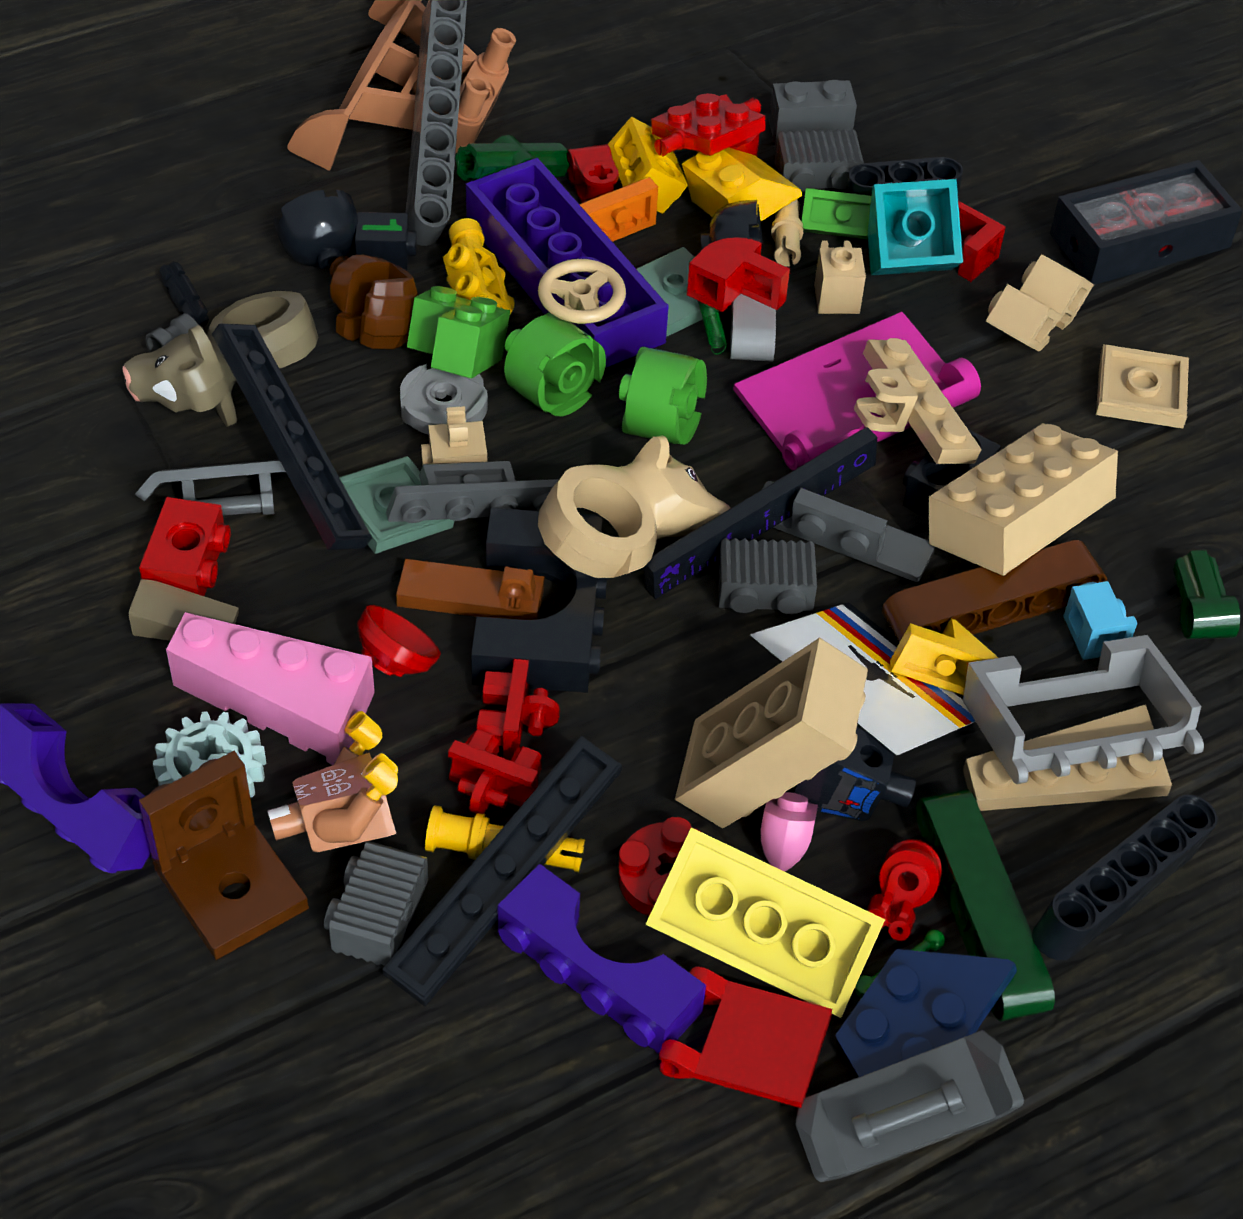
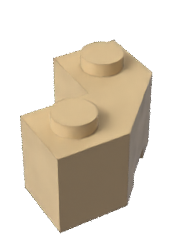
(1046, 300)

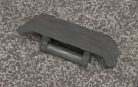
(230, 505)
(907, 1106)

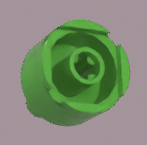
(553, 364)
(663, 395)

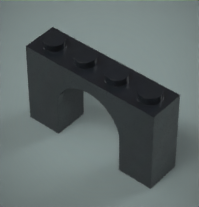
(556, 646)

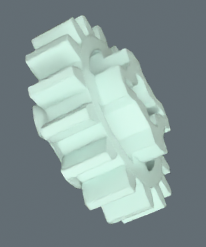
(208, 741)

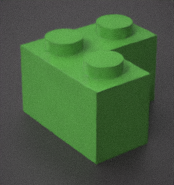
(458, 331)

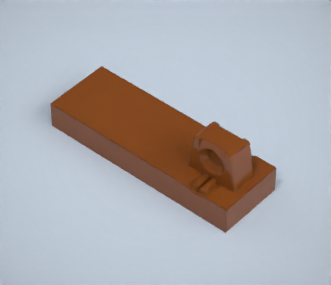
(470, 590)

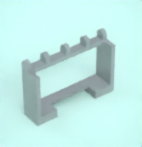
(1123, 663)

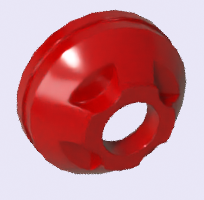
(395, 642)

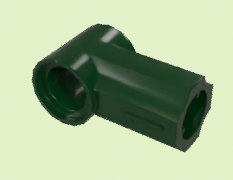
(1205, 606)

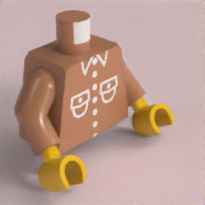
(344, 800)

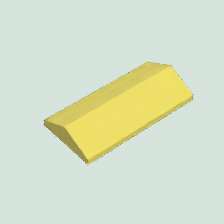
(765, 922)

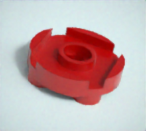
(642, 859)

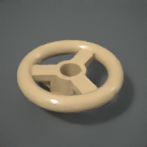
(581, 295)

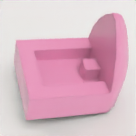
(787, 829)

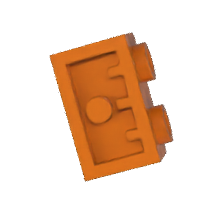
(625, 209)

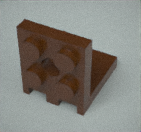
(207, 840)

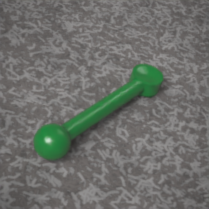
(933, 940)

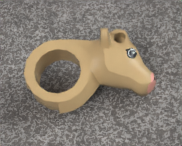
(642, 502)

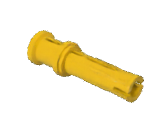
(475, 834)

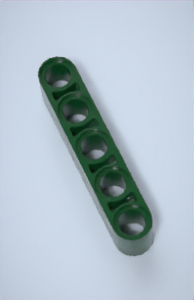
(984, 899)

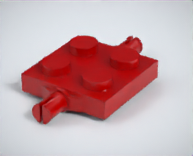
(707, 125)

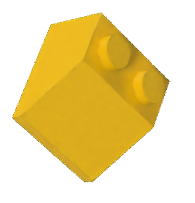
(737, 177)

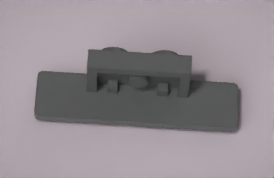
(465, 492)
(857, 535)

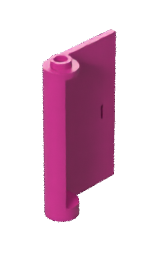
(812, 398)

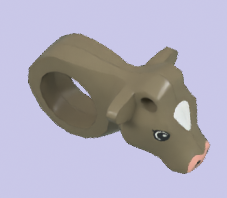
(192, 368)

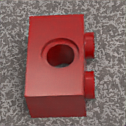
(186, 545)

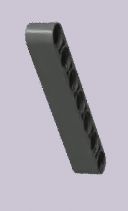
(443, 23)

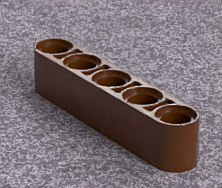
(990, 600)

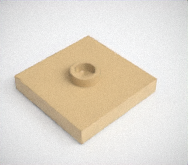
(1143, 386)

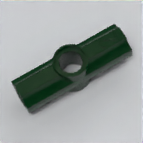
(483, 159)

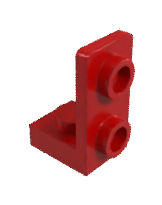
(980, 241)

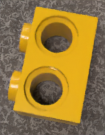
(637, 160)

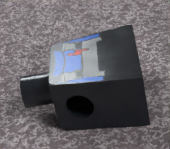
(859, 782)

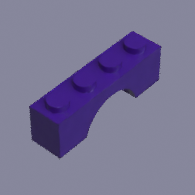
(35, 767)
(647, 998)

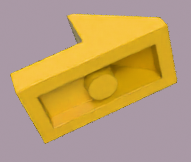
(938, 657)

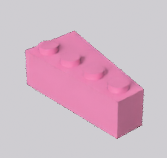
(273, 680)

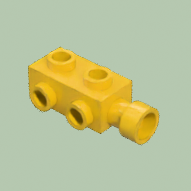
(473, 268)

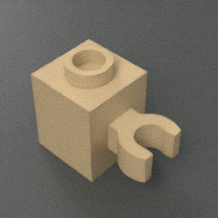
(839, 279)
(455, 441)

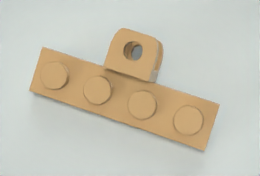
(910, 395)

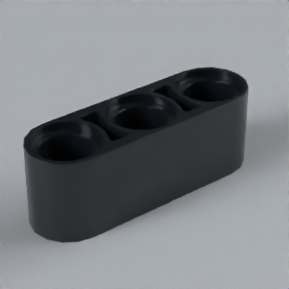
(865, 175)

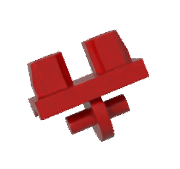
(512, 690)
(491, 777)

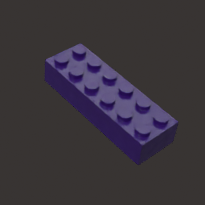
(537, 224)

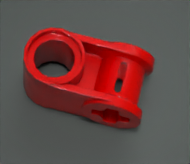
(592, 171)

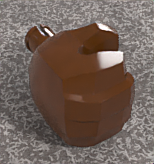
(373, 300)

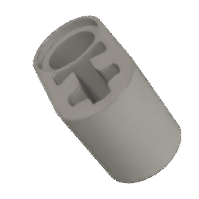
(752, 330)

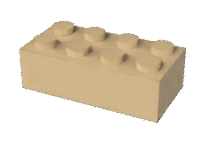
(1022, 498)
(773, 734)

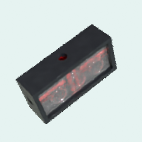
(1145, 222)

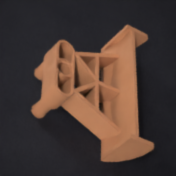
(481, 84)

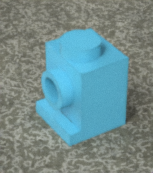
(1096, 617)

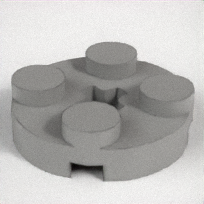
(422, 387)

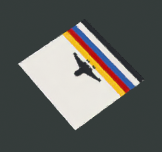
(896, 707)

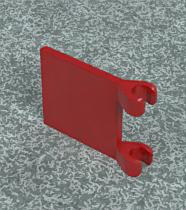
(755, 1042)

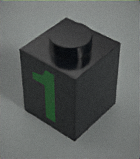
(386, 237)

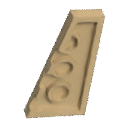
(1087, 781)

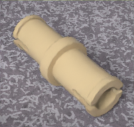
(787, 232)

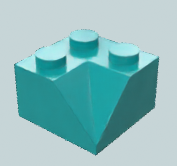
(914, 227)

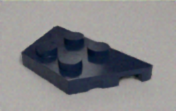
(921, 1005)

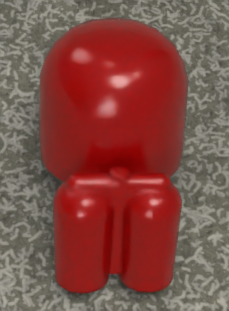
(907, 881)

